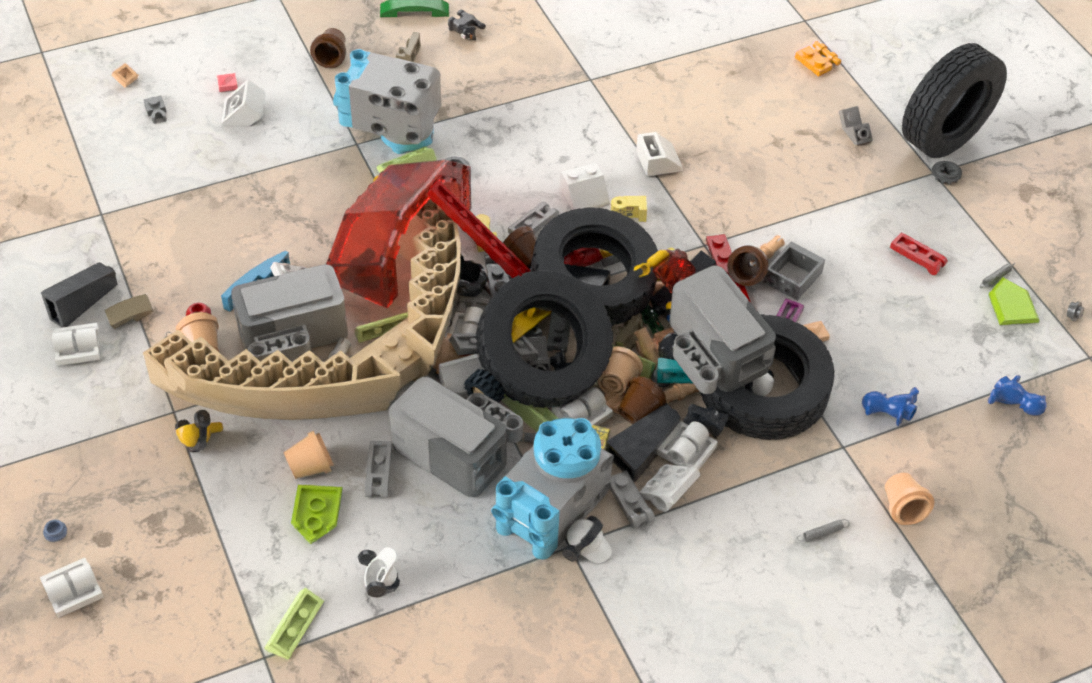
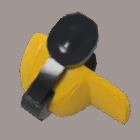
(198, 434)

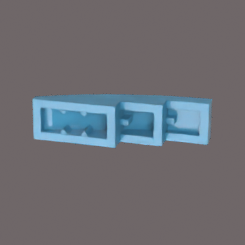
(257, 273)

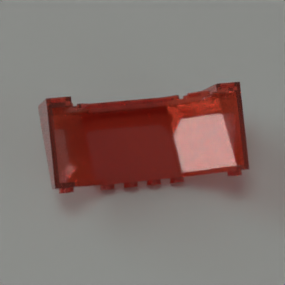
(372, 226)

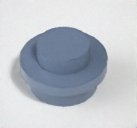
(54, 530)

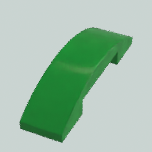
(391, 7)

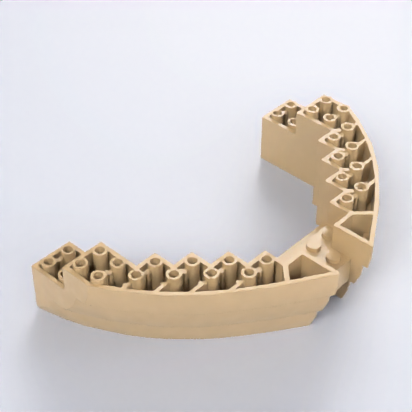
(341, 384)

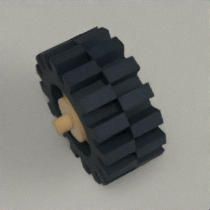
(484, 383)

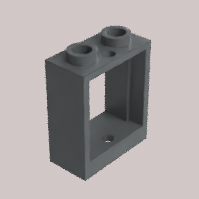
(794, 254)

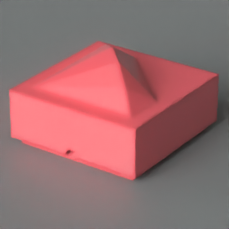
(227, 82)

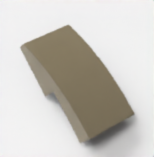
(131, 308)

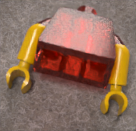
(668, 267)

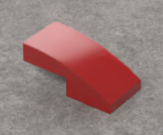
(583, 257)

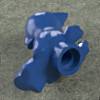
(1012, 392)
(897, 406)

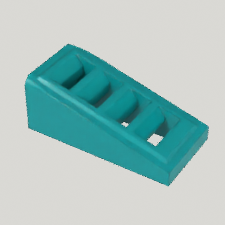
(670, 372)

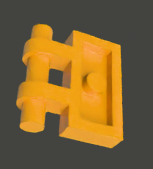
(814, 61)

